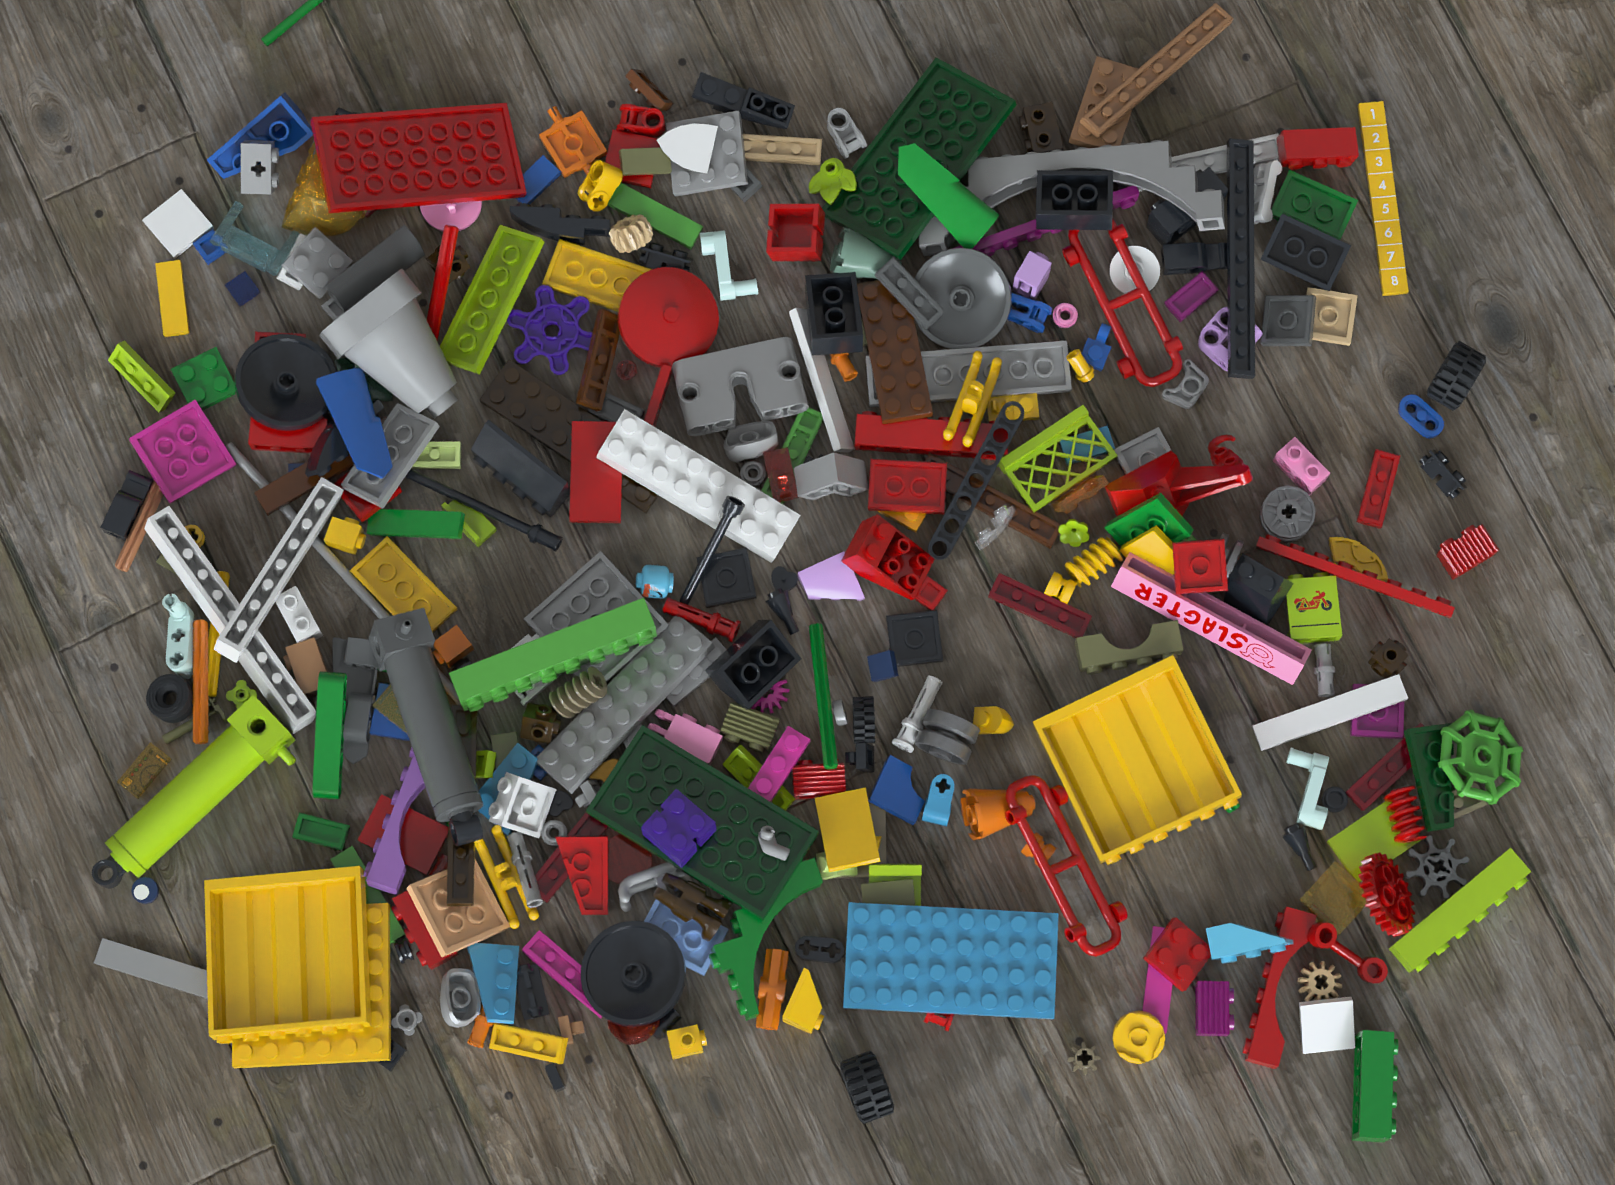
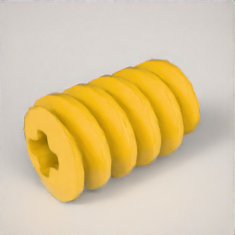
(1093, 561)

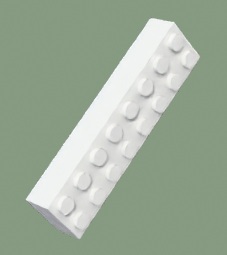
(696, 484)

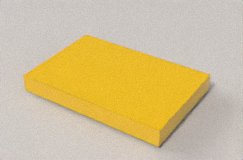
(847, 829)

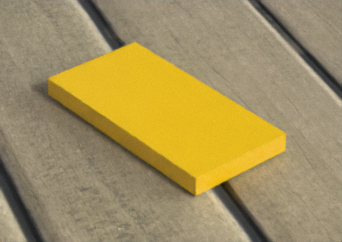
(590, 274)
(401, 584)

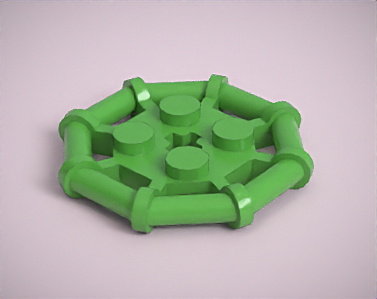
(1469, 763)

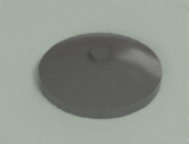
(972, 294)

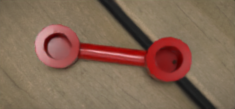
(1369, 968)

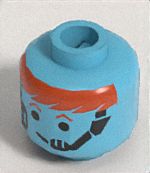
(655, 581)

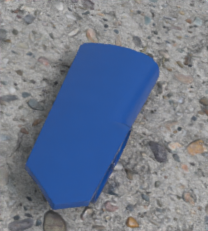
(354, 415)

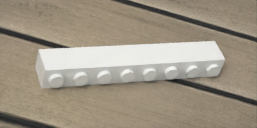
(278, 570)

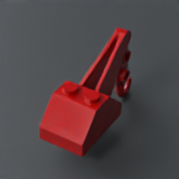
(1179, 483)

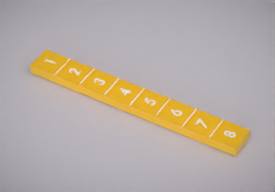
(1383, 198)

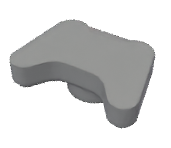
(1189, 389)

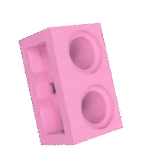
(1301, 466)

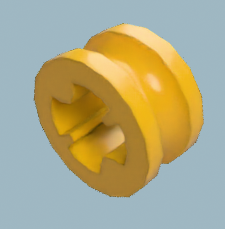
(201, 537)

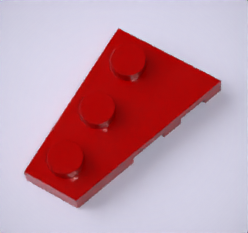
(588, 871)

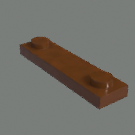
(599, 361)

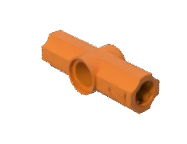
(772, 989)

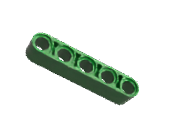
(329, 735)

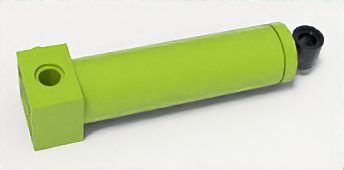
(196, 791)

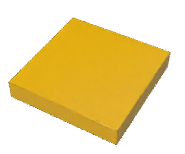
(1152, 547)

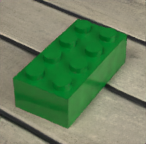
(1374, 1086)

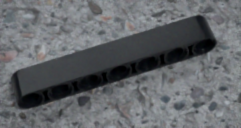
(977, 467)

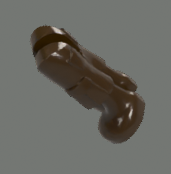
(685, 904)

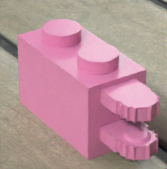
(691, 737)

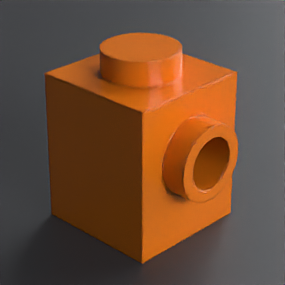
(451, 647)

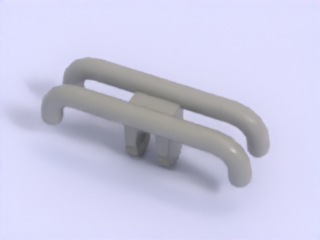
(645, 880)

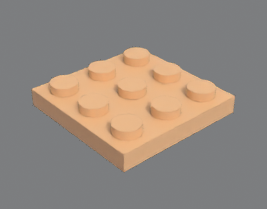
(457, 926)

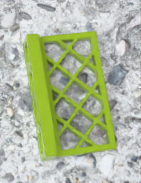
(1045, 440)

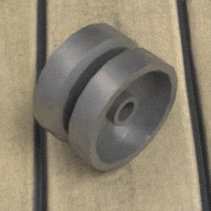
(947, 736)

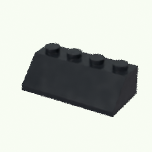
(520, 470)

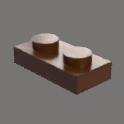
(642, 84)

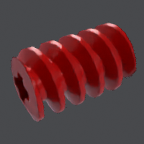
(1404, 815)

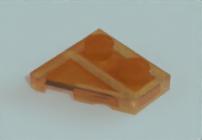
(1084, 490)

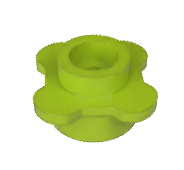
(241, 687)

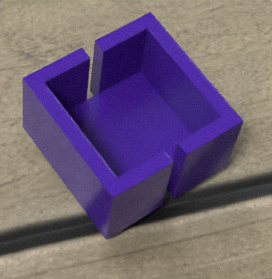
(677, 828)

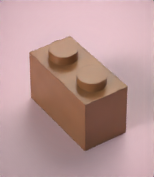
(306, 663)

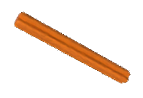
(200, 682)

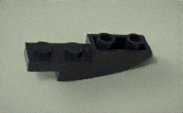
(751, 103)
(549, 223)
(330, 447)

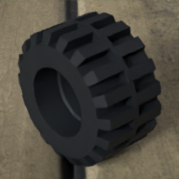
(1456, 375)
(867, 1087)

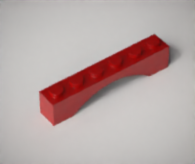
(1266, 1038)

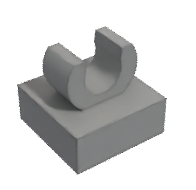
(590, 789)

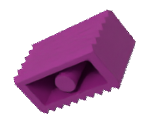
(1212, 1008)

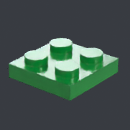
(205, 379)

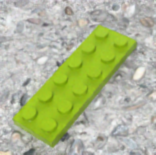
(490, 298)

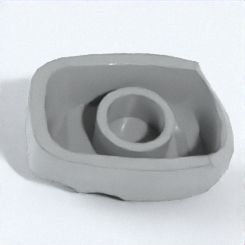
(750, 440)
(459, 997)

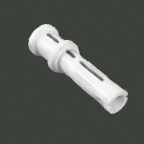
(914, 722)

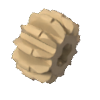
(631, 233)
(1320, 972)

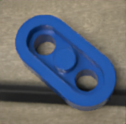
(1422, 415)

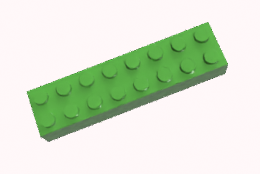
(554, 654)

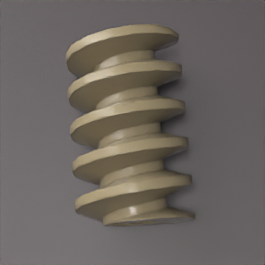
(579, 693)

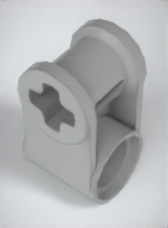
(846, 137)

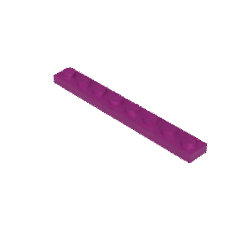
(1011, 237)

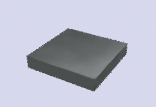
(1288, 320)

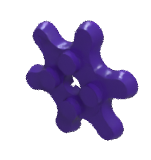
(549, 313)

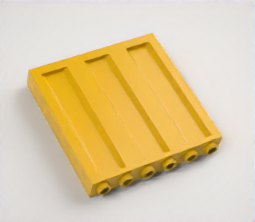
(1137, 760)
(287, 954)

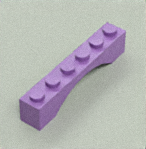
(388, 865)

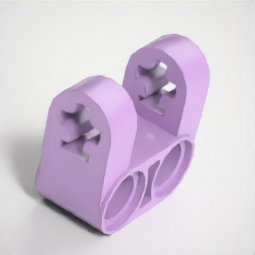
(1216, 328)

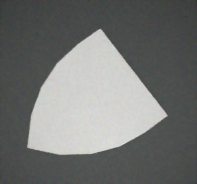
(690, 145)

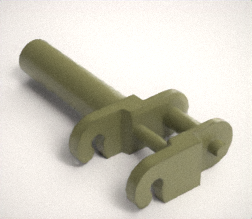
(188, 726)

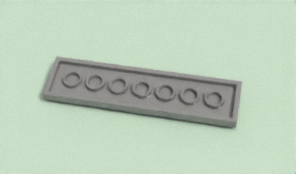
(1024, 370)
(627, 703)

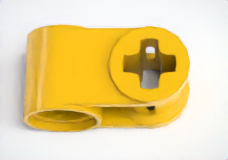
(601, 183)

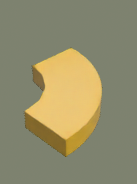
(1357, 555)

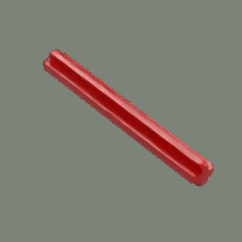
(442, 278)

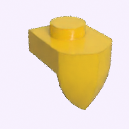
(992, 720)

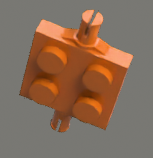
(572, 142)

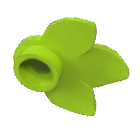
(831, 183)

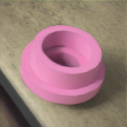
(1065, 308)

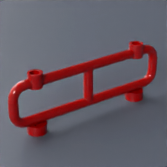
(1129, 364)
(1054, 798)

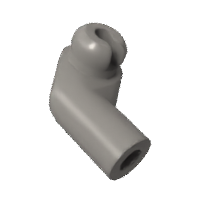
(769, 844)

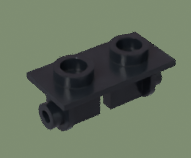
(656, 256)
(1438, 465)
(531, 992)

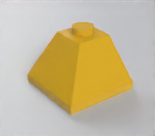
(804, 1005)

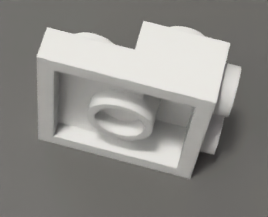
(521, 804)

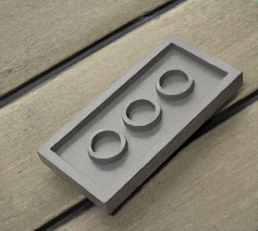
(406, 438)

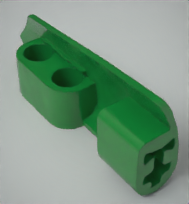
(945, 196)

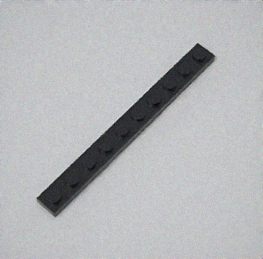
(1240, 259)

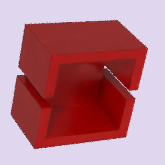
(798, 232)

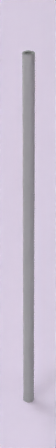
(329, 556)

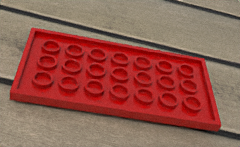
(417, 157)

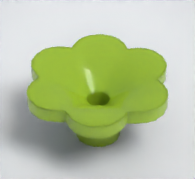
(1073, 533)

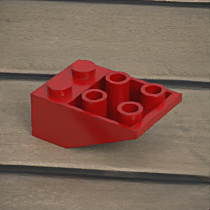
(887, 557)

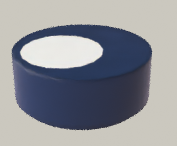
(145, 890)

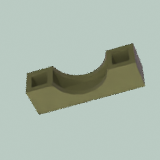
(1097, 653)

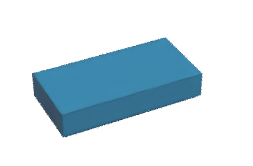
(1083, 449)

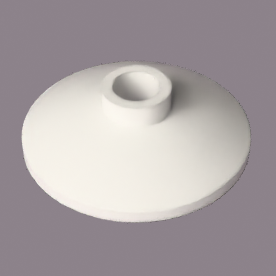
(1146, 263)

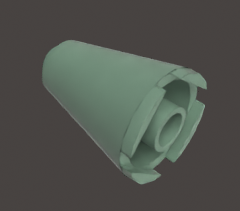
(858, 255)

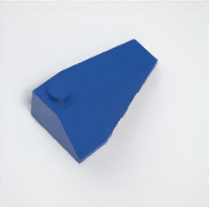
(278, 122)

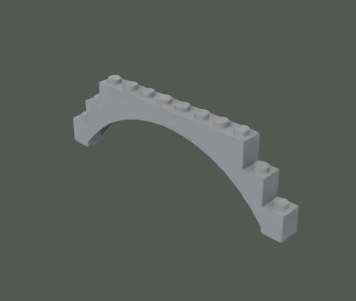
(1132, 164)

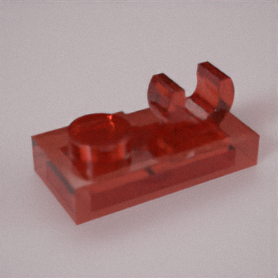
(780, 474)

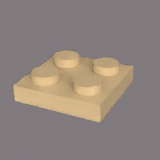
(1333, 316)

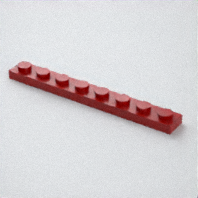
(1366, 578)

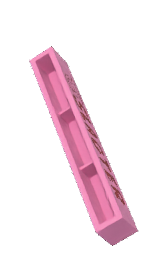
(1212, 619)

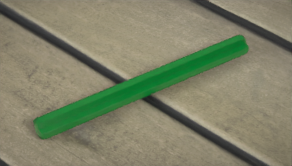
(823, 696)

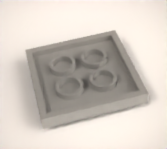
(727, 160)

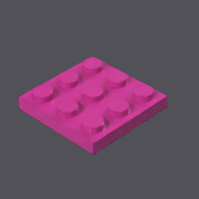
(182, 451)

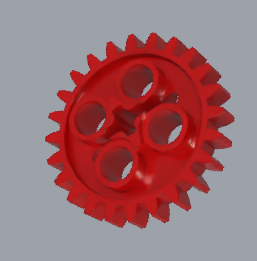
(1386, 894)

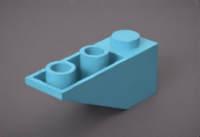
(1234, 940)

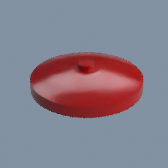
(667, 316)

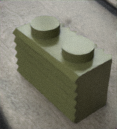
(749, 727)

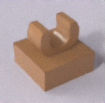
(568, 1029)

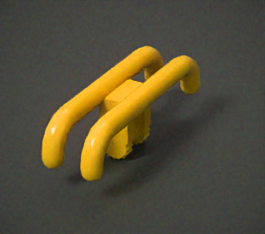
(973, 399)
(504, 876)

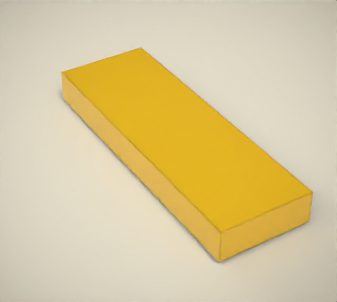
(172, 298)
(528, 1043)

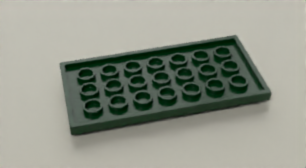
(949, 120)
(732, 857)

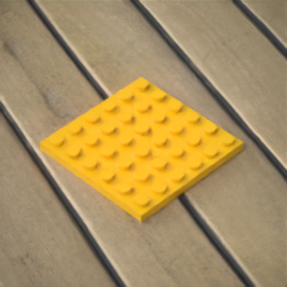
(344, 1046)

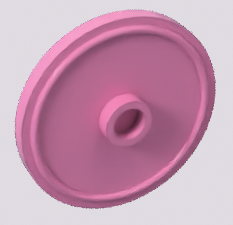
(456, 214)

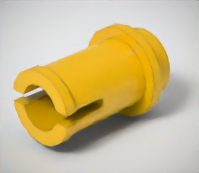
(1083, 370)

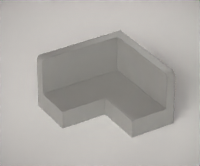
(831, 475)

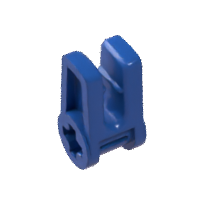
(1029, 319)

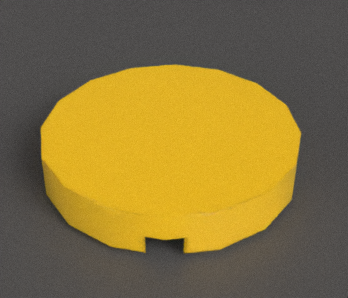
(1138, 1037)

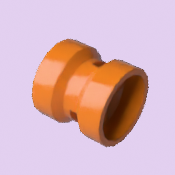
(1047, 849)

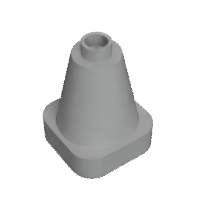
(395, 345)

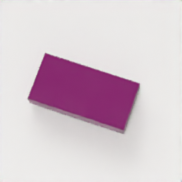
(1191, 296)

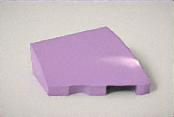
(830, 580)

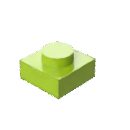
(485, 764)

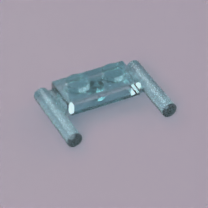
(249, 248)

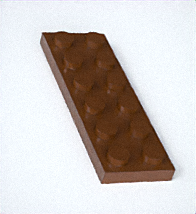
(893, 355)

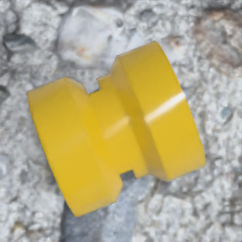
(1055, 584)

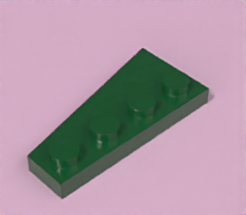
(1431, 781)

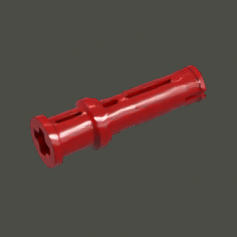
(712, 622)

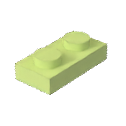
(440, 456)

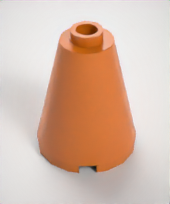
(986, 810)

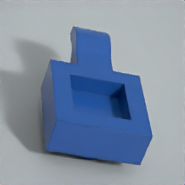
(1096, 350)

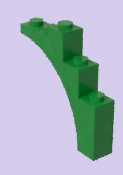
(740, 953)

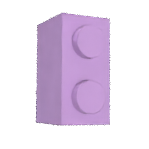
(1032, 275)

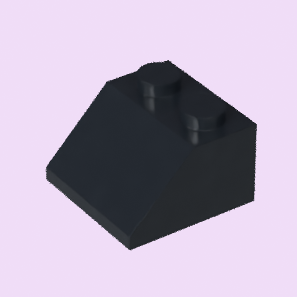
(1256, 589)

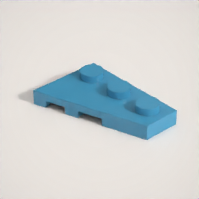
(517, 762)
(496, 977)

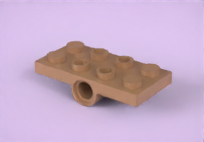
(1103, 80)

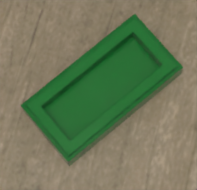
(321, 831)

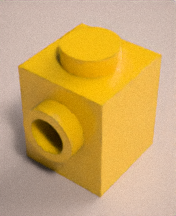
(345, 535)
(686, 1041)

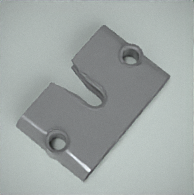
(756, 366)

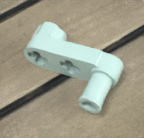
(716, 244)
(179, 654)
(1310, 813)

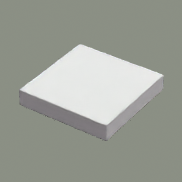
(177, 223)
(1327, 1025)

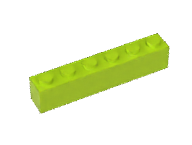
(1459, 910)

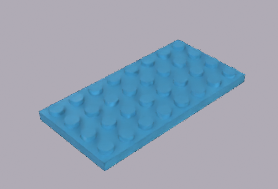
(951, 960)

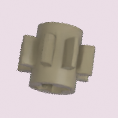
(1088, 1053)

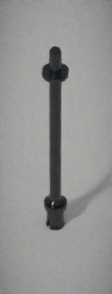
(535, 532)

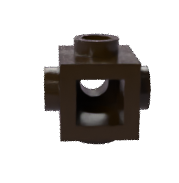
(459, 263)
(1385, 666)
(540, 723)

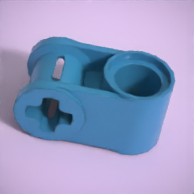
(937, 804)

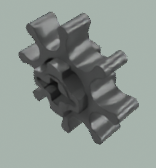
(1447, 867)

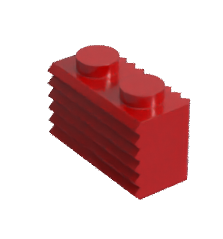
(1467, 551)
(815, 781)

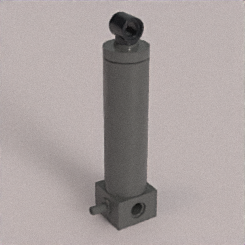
(404, 649)

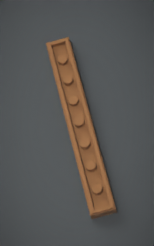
(1156, 70)

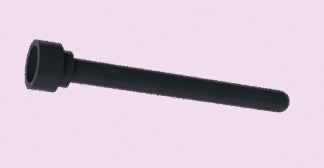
(731, 508)

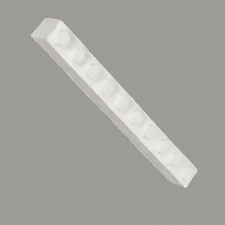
(219, 606)

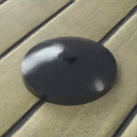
(279, 381)
(633, 973)

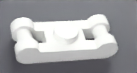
(1264, 185)

